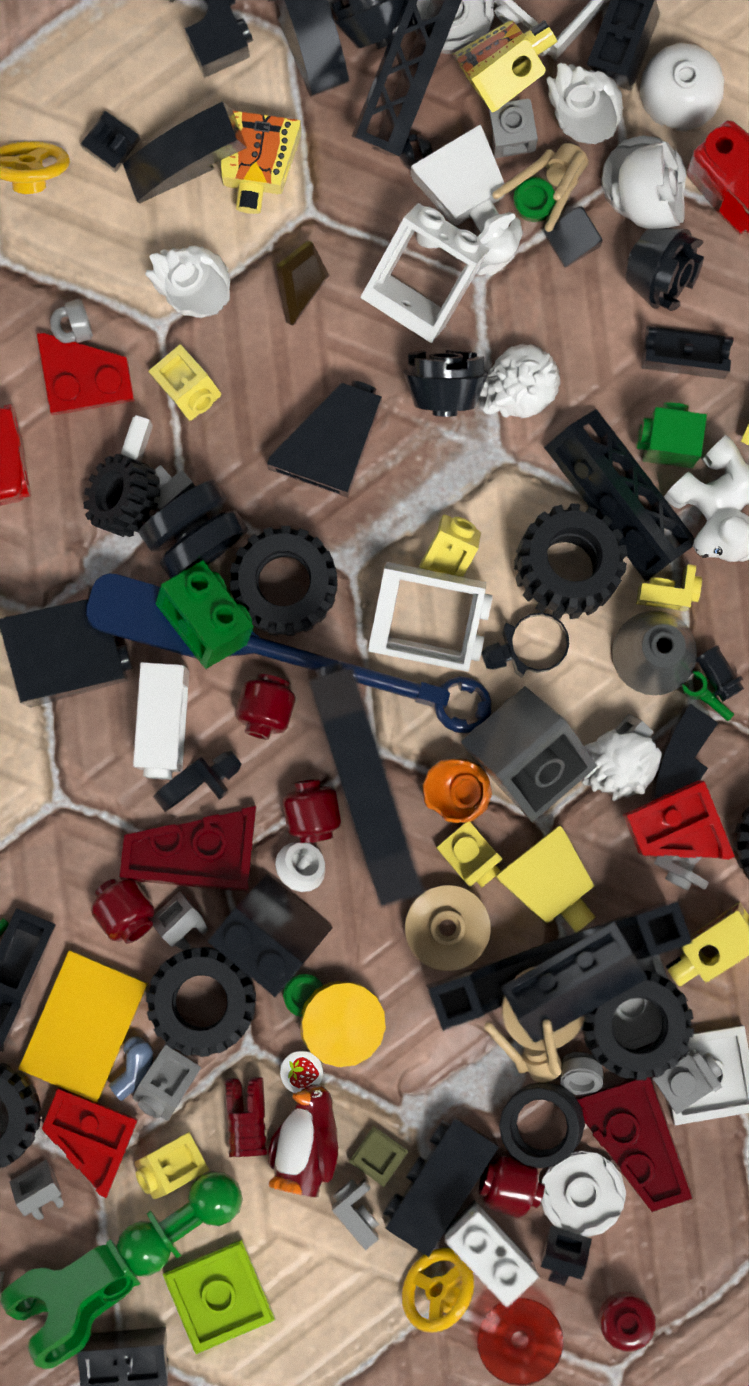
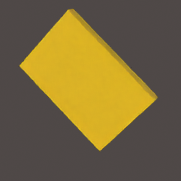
(83, 1026)

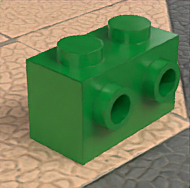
(672, 436)
(205, 614)

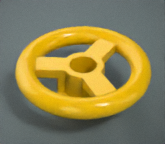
(26, 170)
(444, 1292)

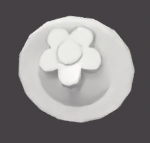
(300, 866)

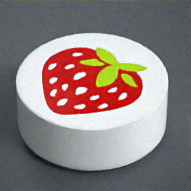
(301, 1070)

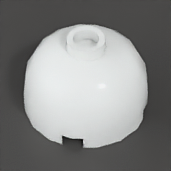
(682, 86)
(650, 188)

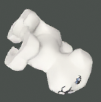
(720, 502)

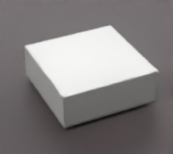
(137, 438)

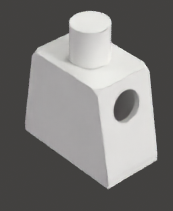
(461, 179)

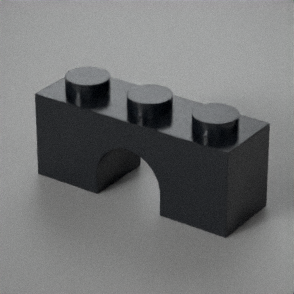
(218, 38)

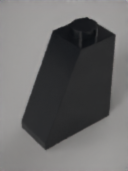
(331, 440)

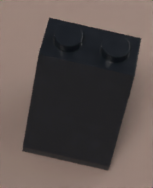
(60, 654)
(270, 935)

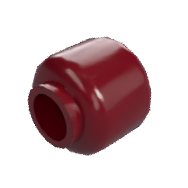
(265, 706)
(311, 811)
(122, 910)
(510, 1187)
(627, 1321)

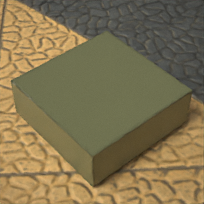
(378, 1156)

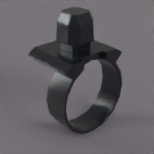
(497, 655)
(195, 775)

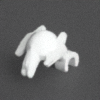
(498, 237)

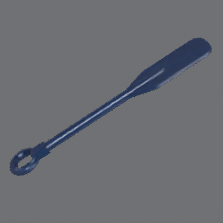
(130, 611)

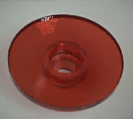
(520, 1363)

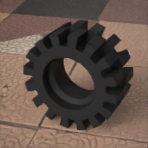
(121, 495)

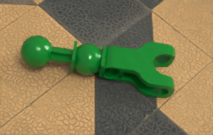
(111, 1271)

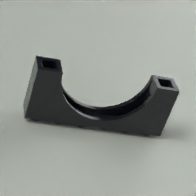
(479, 991)

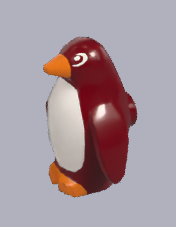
(305, 1144)

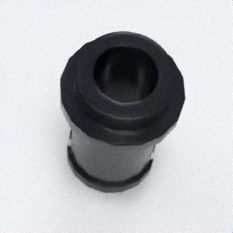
(720, 674)

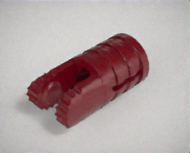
(246, 1128)

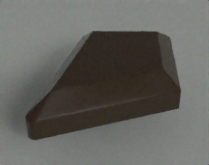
(300, 279)

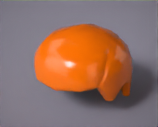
(457, 790)

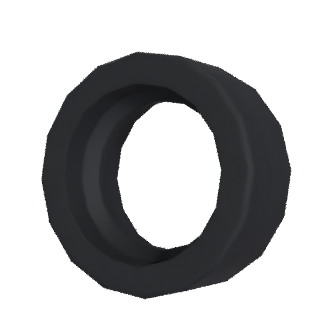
(514, 1142)

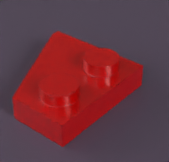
(680, 825)
(89, 1136)

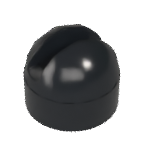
(407, 156)

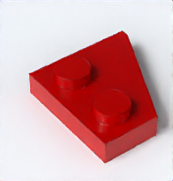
(82, 376)

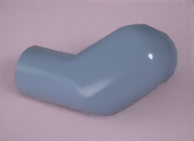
(138, 1062)

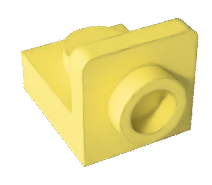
(185, 382)
(452, 547)
(662, 594)
(470, 855)
(170, 1167)

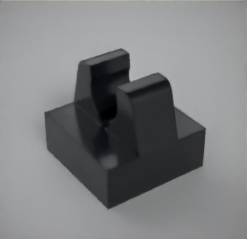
(110, 141)
(565, 1255)

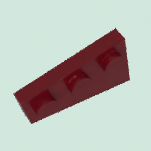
(193, 854)
(639, 1140)

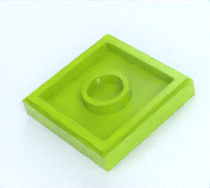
(219, 1296)

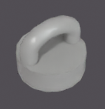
(78, 319)
(581, 1074)

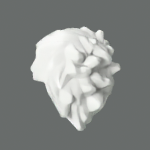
(585, 103)
(191, 280)
(521, 382)
(623, 763)

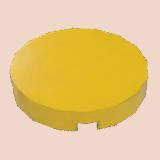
(342, 1023)

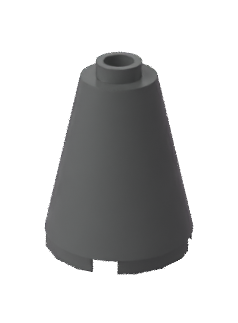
(641, 663)

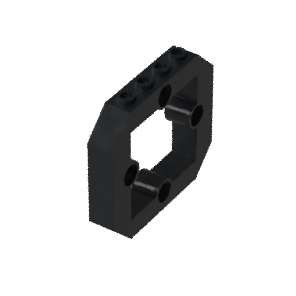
(365, 784)

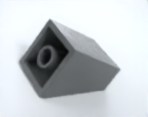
(529, 753)

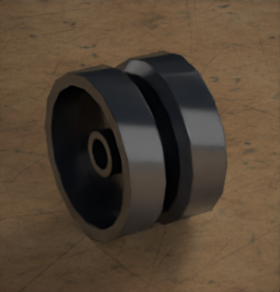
(192, 529)

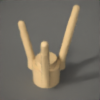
(562, 171)
(541, 1065)

